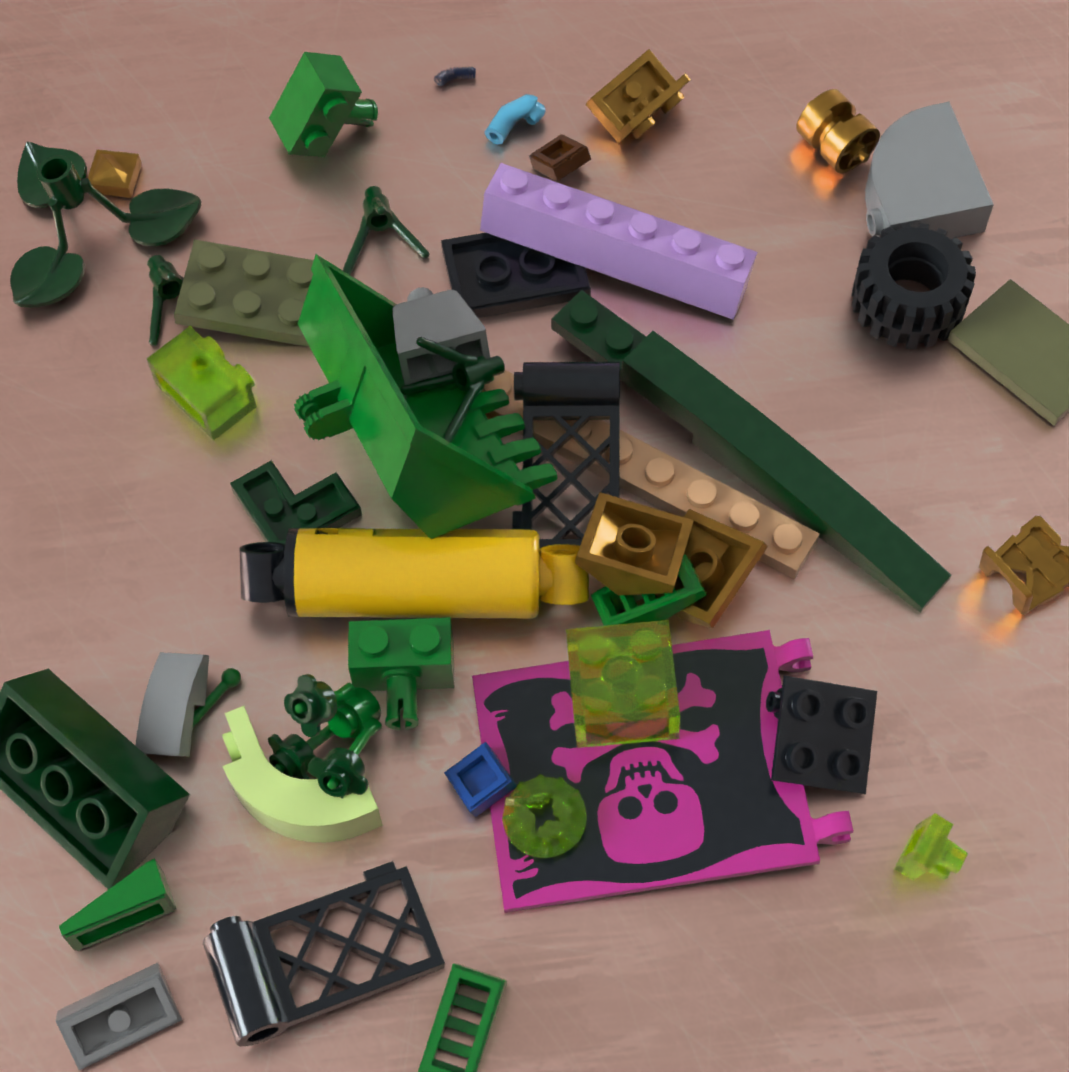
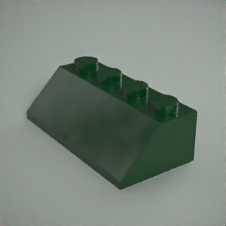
(82, 778)

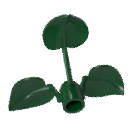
(59, 181)

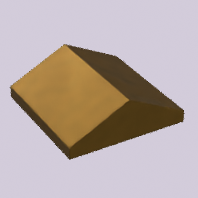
(633, 546)
(722, 562)

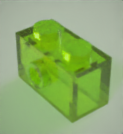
(203, 381)

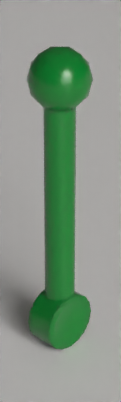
(230, 678)

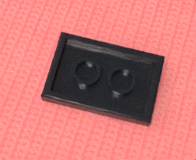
(508, 277)

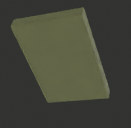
(1021, 348)

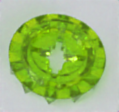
(552, 837)

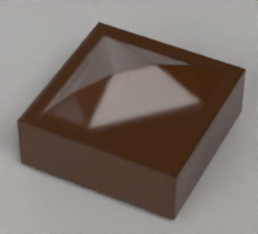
(559, 157)

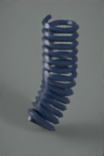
(457, 72)

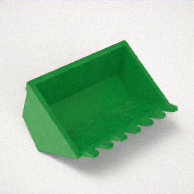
(425, 475)

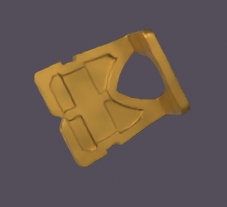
(1039, 556)

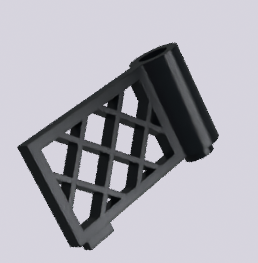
(569, 393)
(251, 971)

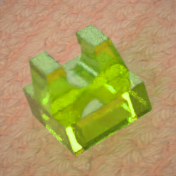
(931, 850)

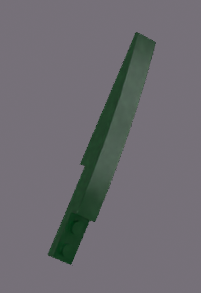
(754, 449)

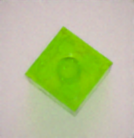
(623, 684)

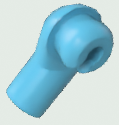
(512, 112)

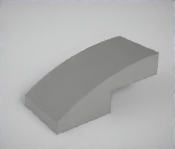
(169, 703)

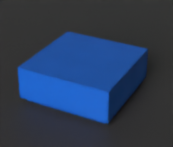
(480, 779)

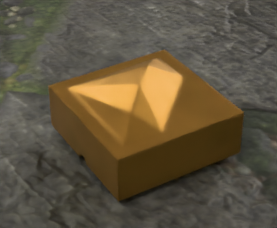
(115, 172)

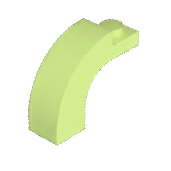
(291, 804)

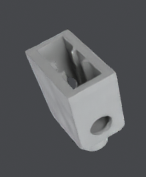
(439, 318)

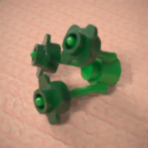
(349, 714)

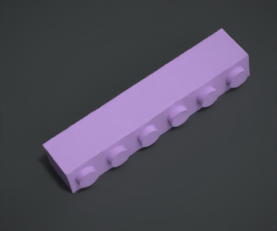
(617, 240)

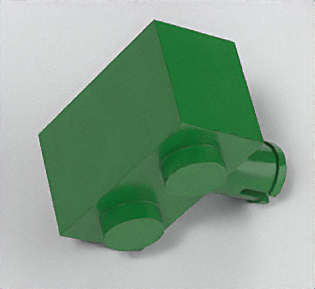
(318, 104)
(401, 659)

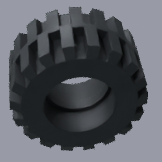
(920, 257)

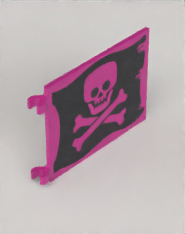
(664, 806)

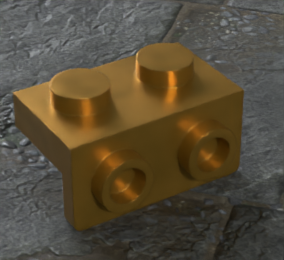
(635, 95)

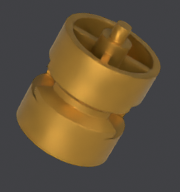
(842, 136)

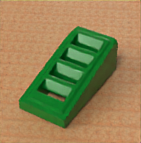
(655, 609)
(126, 905)
(443, 1019)

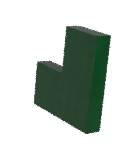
(276, 508)

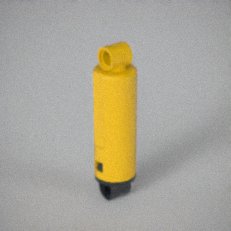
(410, 574)

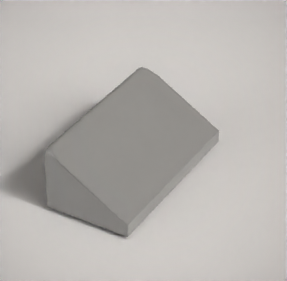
(118, 1016)

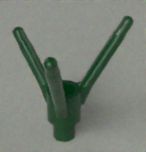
(379, 218)
(166, 286)
(468, 375)

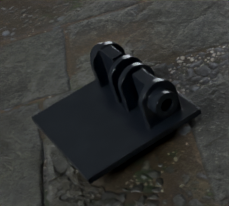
(822, 734)

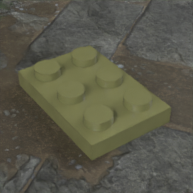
(244, 292)

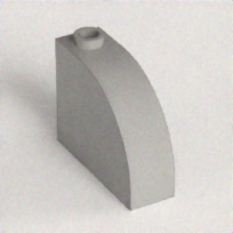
(926, 176)

